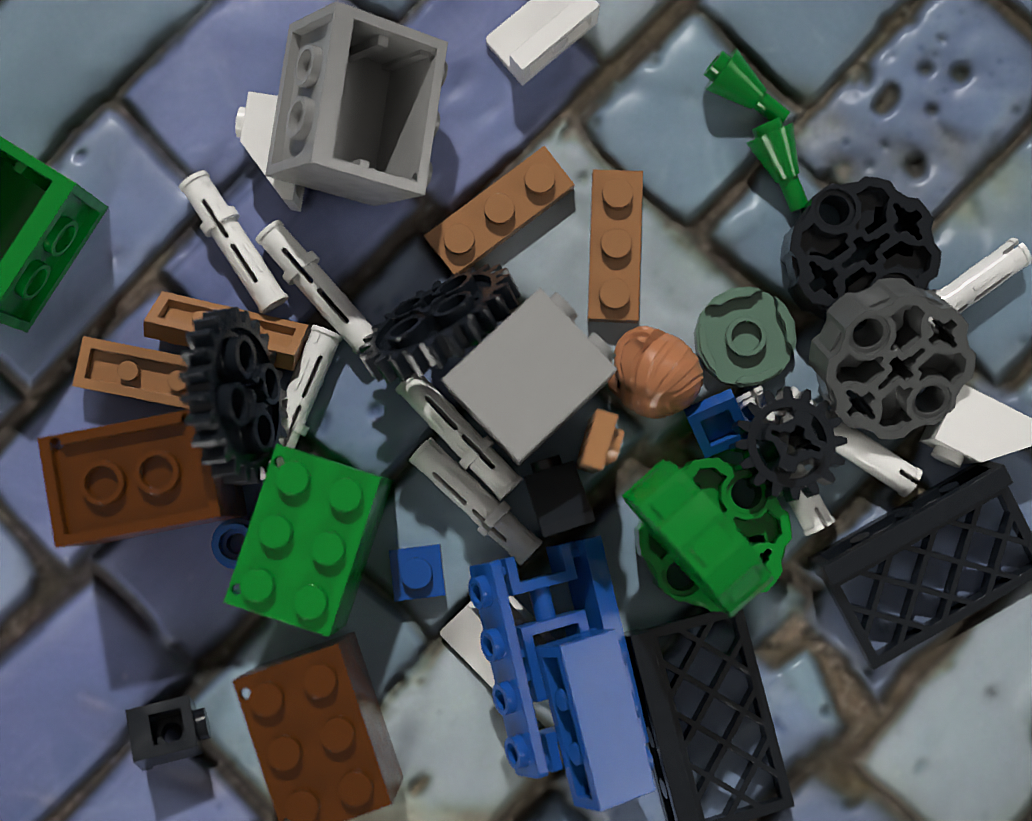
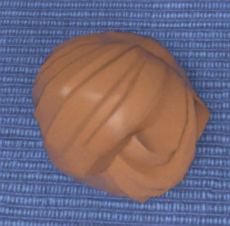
(655, 373)

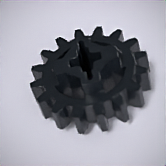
(809, 448)

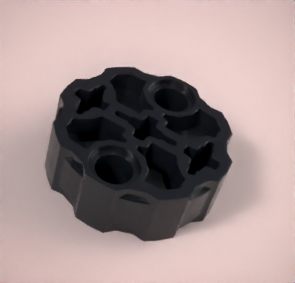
(856, 209)

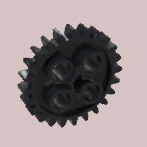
(439, 323)
(233, 395)

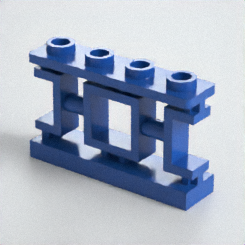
(513, 649)

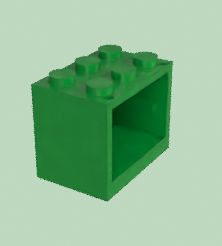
(41, 232)
(308, 541)

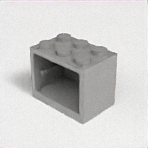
(357, 106)
(531, 375)

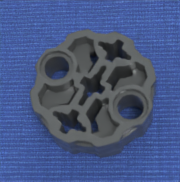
(892, 358)

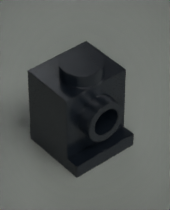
(151, 722)

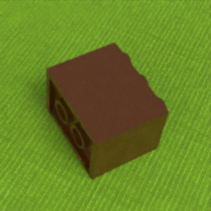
(131, 482)
(320, 733)

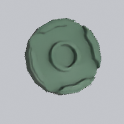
(745, 337)

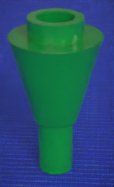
(736, 81)
(777, 152)

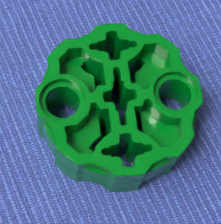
(759, 518)
(698, 537)

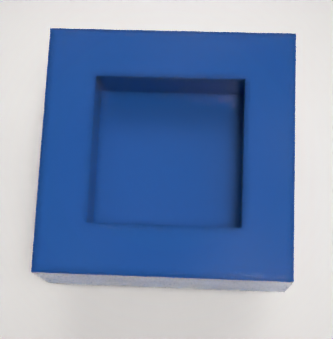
(713, 421)
(417, 572)

